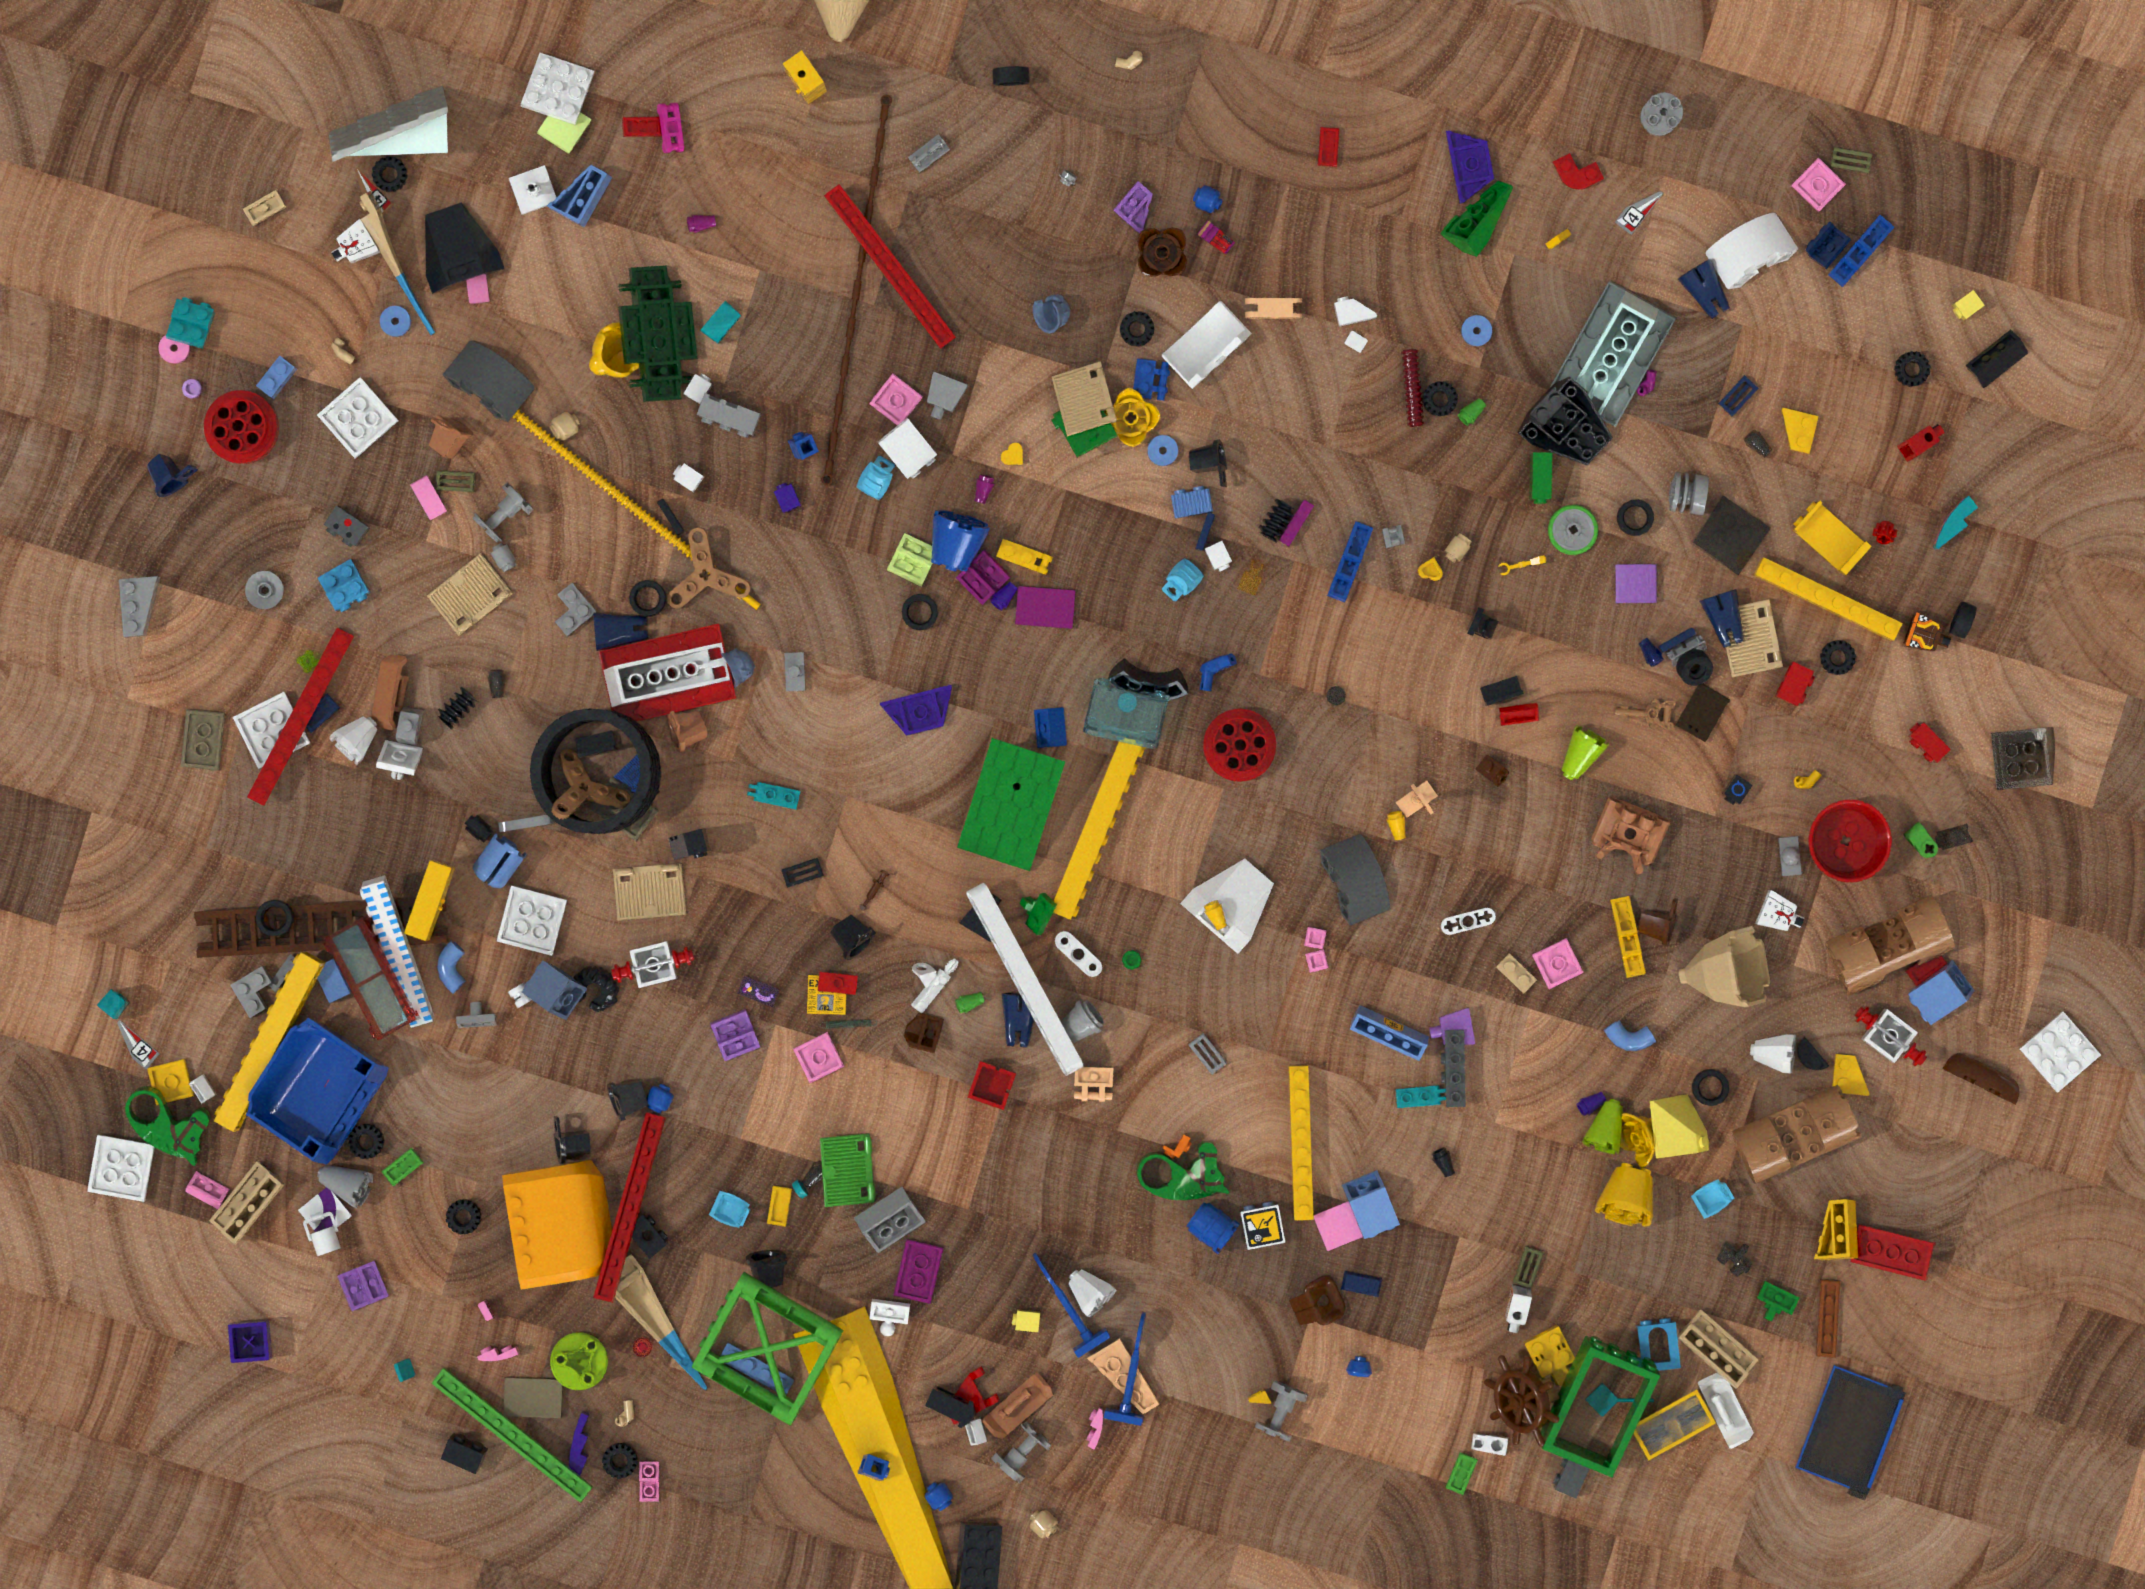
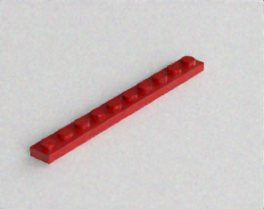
(889, 266)
(300, 716)
(629, 1207)

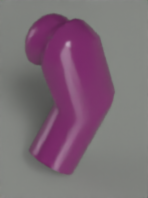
(1648, 384)

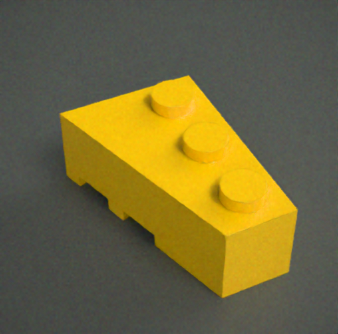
(1839, 1232)

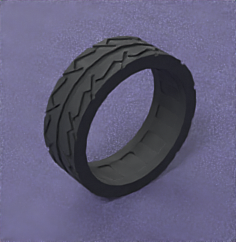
(649, 769)

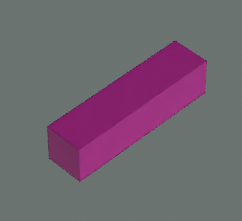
(1296, 523)

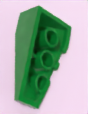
(1475, 226)

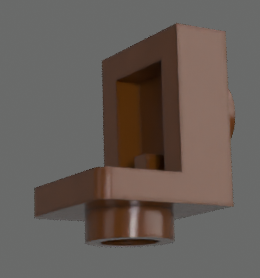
(1492, 770)

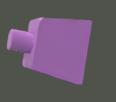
(1455, 1021)

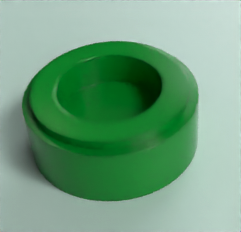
(1131, 959)

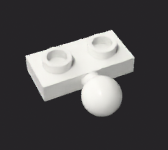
(889, 1312)

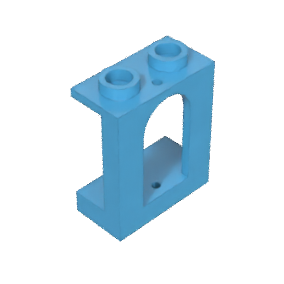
(1643, 1336)

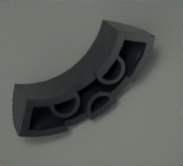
(1132, 679)

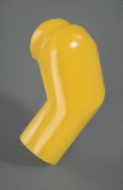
(1807, 782)

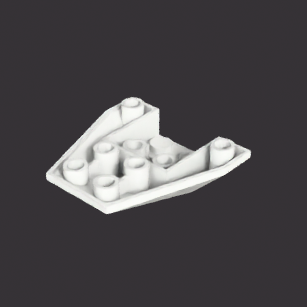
(1243, 897)

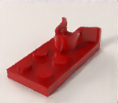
(1893, 1252)

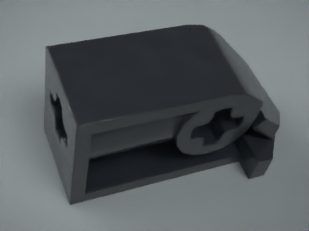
(1482, 625)
(951, 1406)

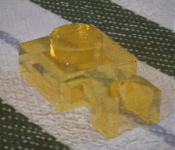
(1250, 581)

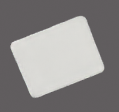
(1356, 341)

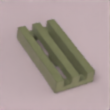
(1855, 153)
(459, 489)
(1521, 1263)

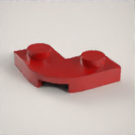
(1577, 178)

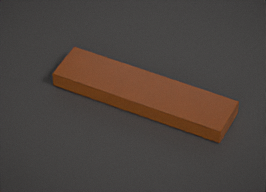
(1828, 1318)

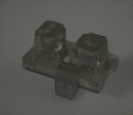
(1953, 837)
(1728, 1252)

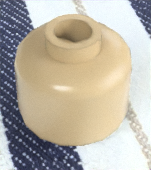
(564, 425)
(1043, 1523)

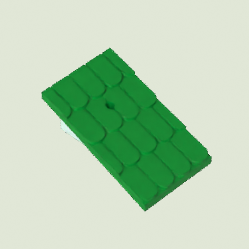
(1008, 821)

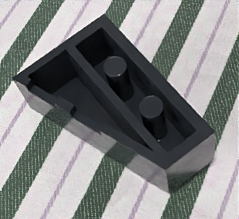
(690, 844)

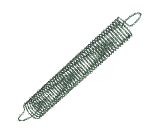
(848, 1024)

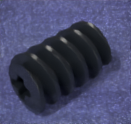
(1276, 519)
(457, 707)

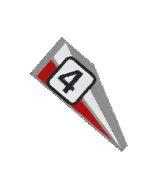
(1634, 214)
(138, 1048)

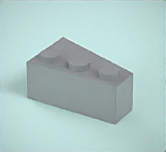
(728, 415)
(137, 601)

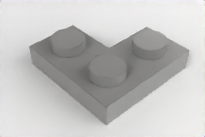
(579, 610)
(247, 990)

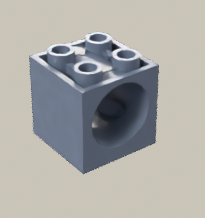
(554, 990)

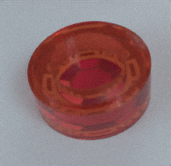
(642, 1347)

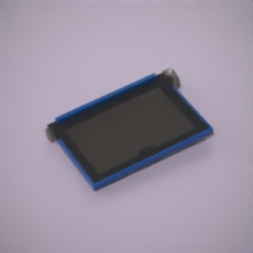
(1850, 1430)

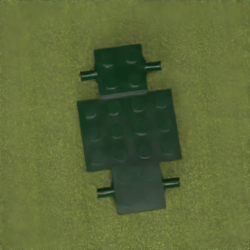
(656, 333)

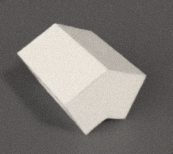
(202, 1088)
(976, 1432)

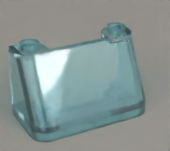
(1125, 715)

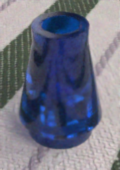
(1651, 653)

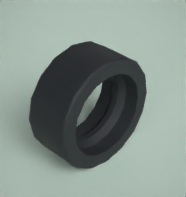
(1010, 76)
(1639, 503)
(633, 600)
(934, 612)
(260, 917)
(1696, 1091)

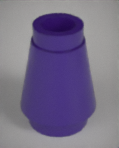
(1003, 596)
(1590, 1103)

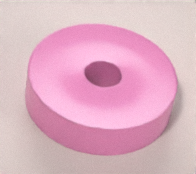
(170, 356)

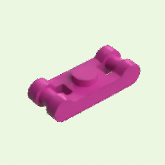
(670, 127)

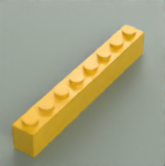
(1827, 599)
(1300, 1142)

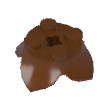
(1173, 241)

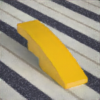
(1627, 936)

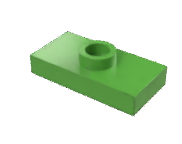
(402, 1166)
(1461, 1473)

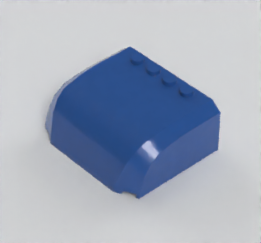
(292, 1094)

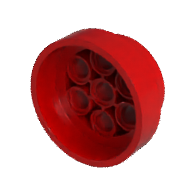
(267, 430)
(1218, 761)

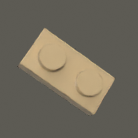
(264, 208)
(1516, 973)

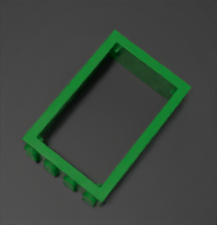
(1589, 1349)

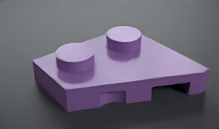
(1134, 206)

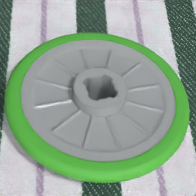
(1584, 523)

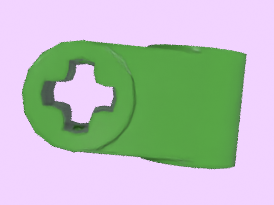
(1918, 838)

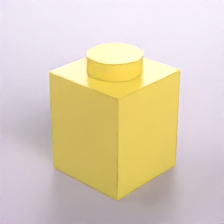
(1967, 305)
(1026, 1320)

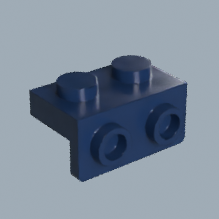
(1827, 245)

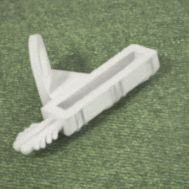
(932, 981)

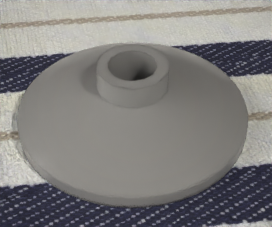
(254, 590)

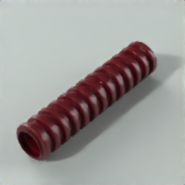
(1412, 388)

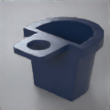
(167, 475)

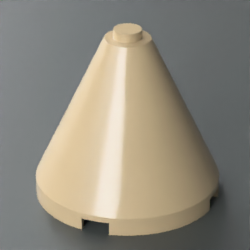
(840, 16)

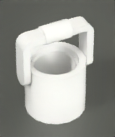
(326, 1239)

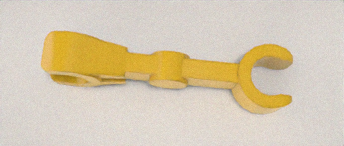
(1535, 561)

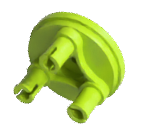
(578, 1361)

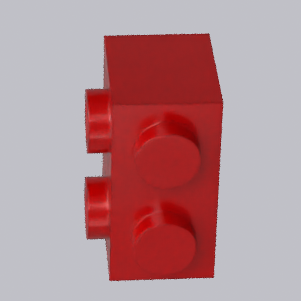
(1795, 683)

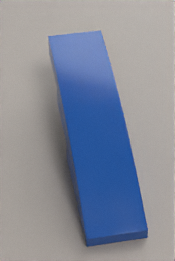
(1861, 250)
(1350, 561)

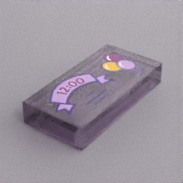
(758, 991)

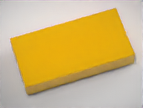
(779, 1206)

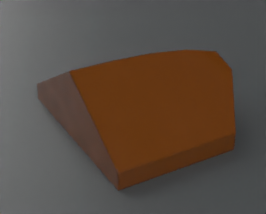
(924, 1032)

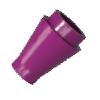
(700, 222)
(983, 488)

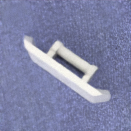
(1726, 1410)

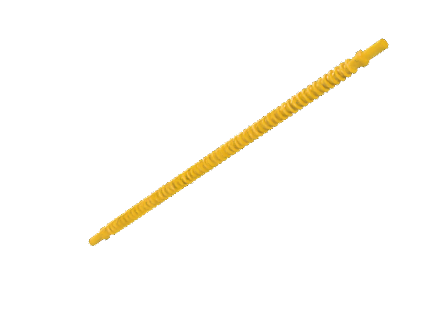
(615, 493)

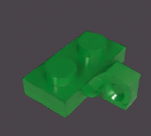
(1039, 912)
(1776, 1300)

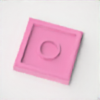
(1818, 184)
(896, 400)
(1557, 963)
(818, 1057)
(1337, 1226)

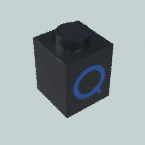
(1736, 790)

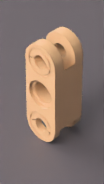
(1273, 308)

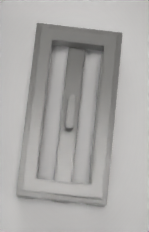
(1197, 1040)

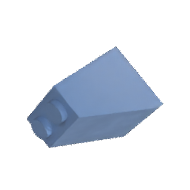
(1941, 993)
(1370, 1204)

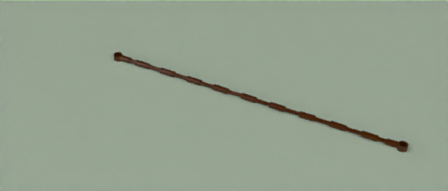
(856, 293)

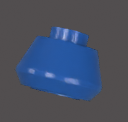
(1359, 1367)

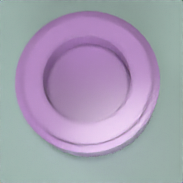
(192, 388)

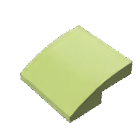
(563, 133)
(911, 560)

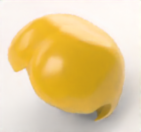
(608, 353)

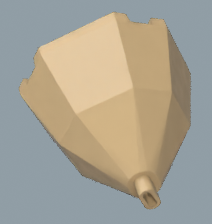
(1730, 969)

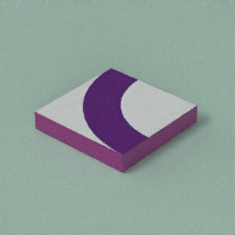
(325, 1202)

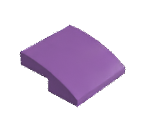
(1636, 583)
(735, 1035)
(362, 1286)

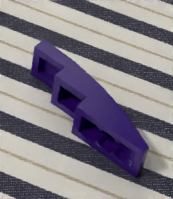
(577, 1457)

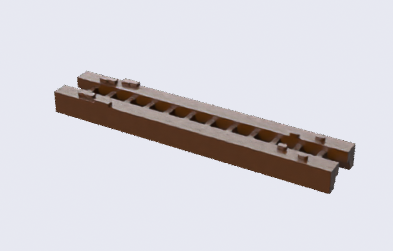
(294, 943)

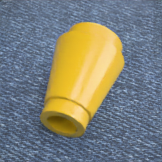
(1396, 822)
(1215, 913)

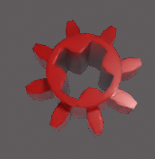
(1885, 532)

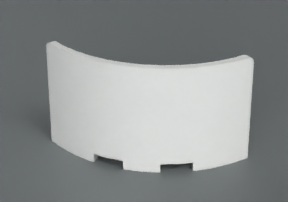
(1749, 248)
(1206, 344)

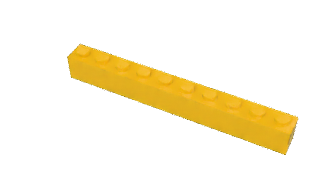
(1095, 829)
(271, 1034)

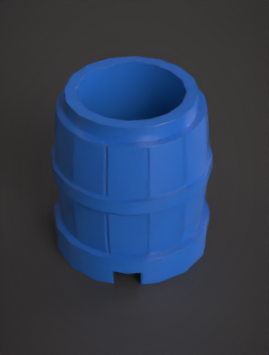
(1212, 1226)

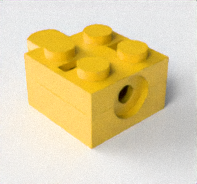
(1551, 1354)

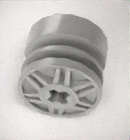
(1689, 493)

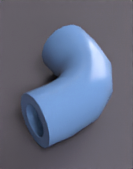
(447, 966)
(1629, 1040)

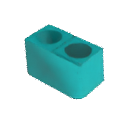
(721, 322)
(113, 1004)

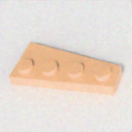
(1114, 1363)

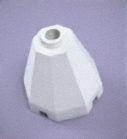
(355, 738)
(1775, 1052)
(1090, 1291)

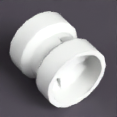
(520, 998)

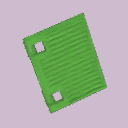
(846, 1170)

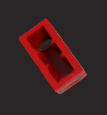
(1920, 442)

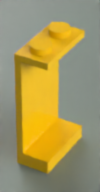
(1830, 537)

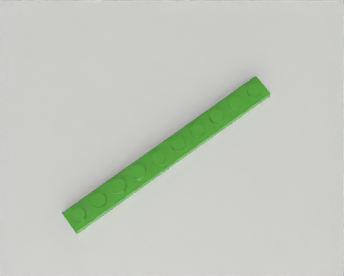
(512, 1435)

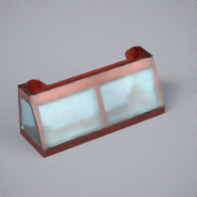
(371, 978)

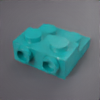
(190, 322)

